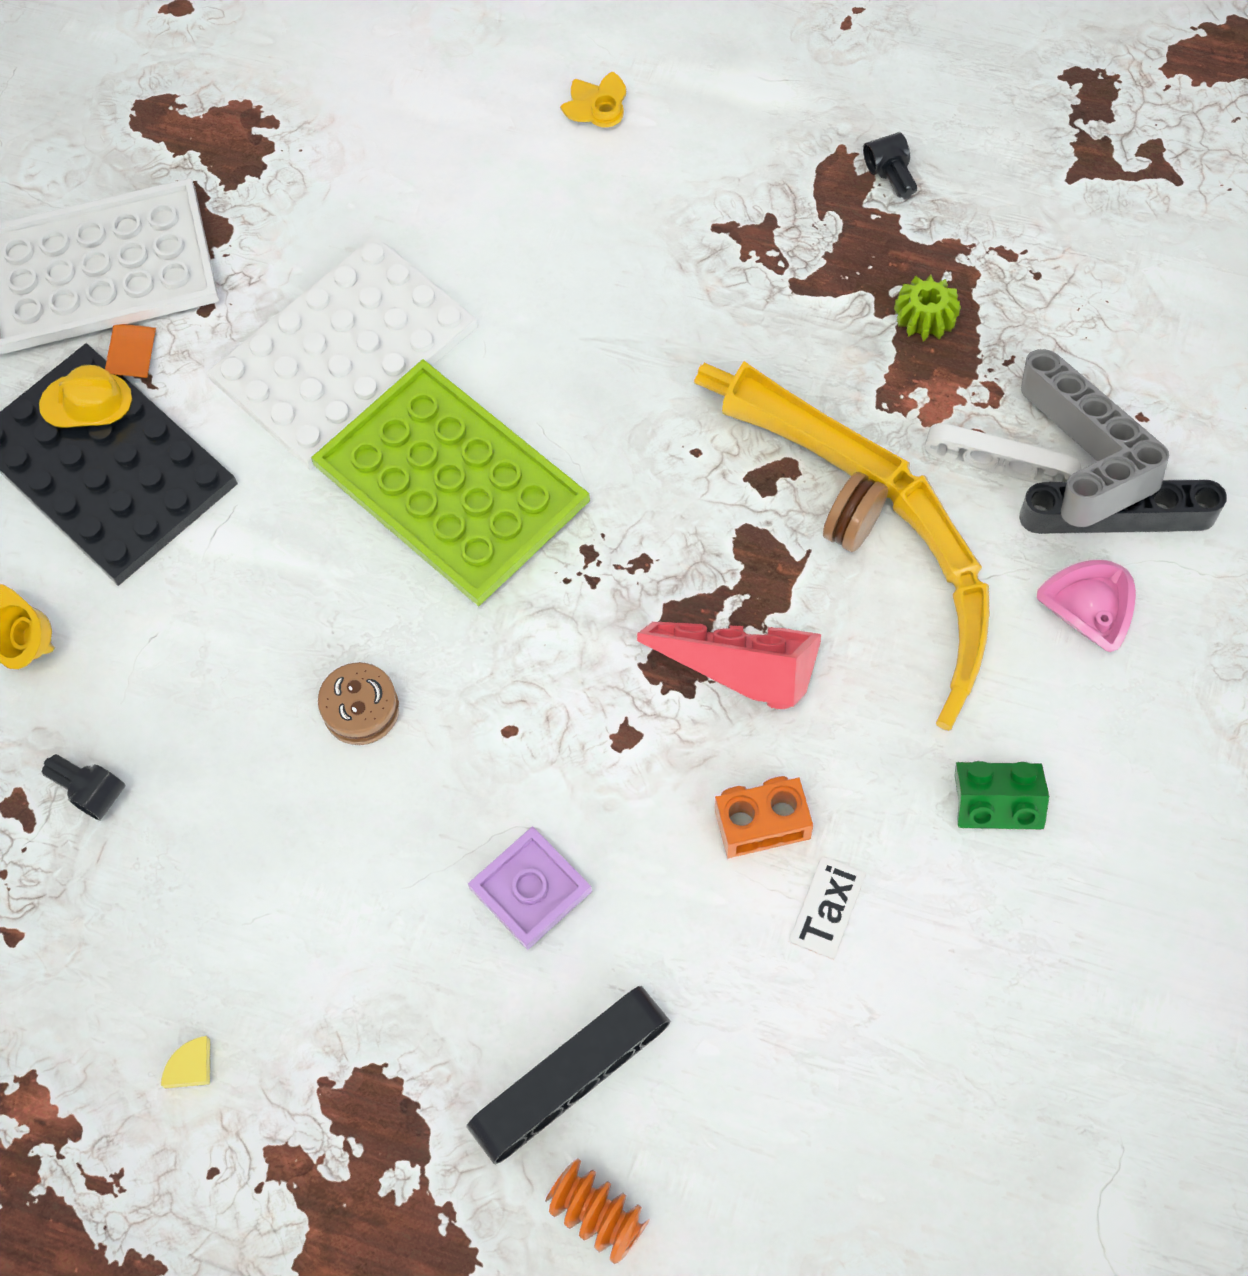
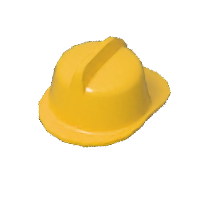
(85, 398)
(23, 631)

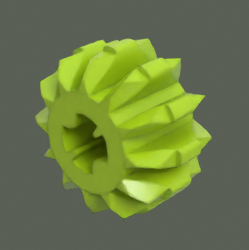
(927, 307)

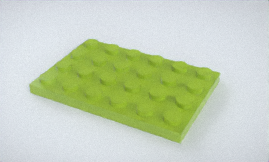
(451, 481)

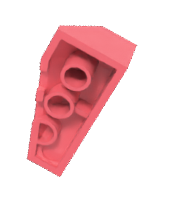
(761, 667)

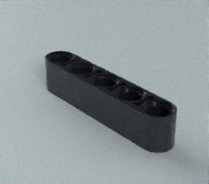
(1144, 516)
(567, 1074)

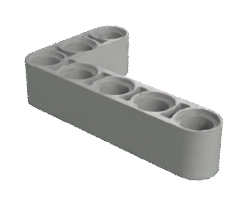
(1127, 455)

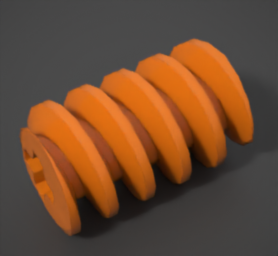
(595, 1212)

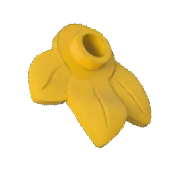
(596, 103)

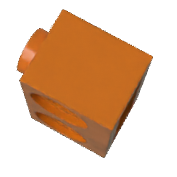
(767, 828)

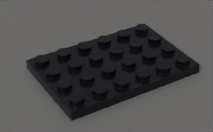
(110, 486)

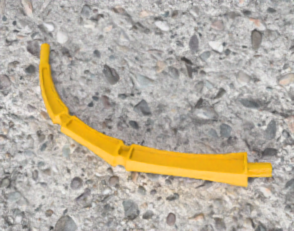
(766, 404)

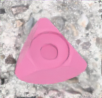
(1093, 599)

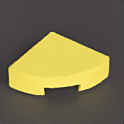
(188, 1065)

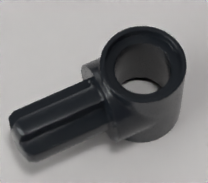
(890, 159)
(88, 787)

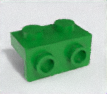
(1001, 795)

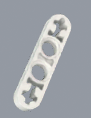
(999, 454)

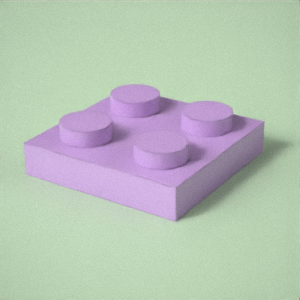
(530, 887)

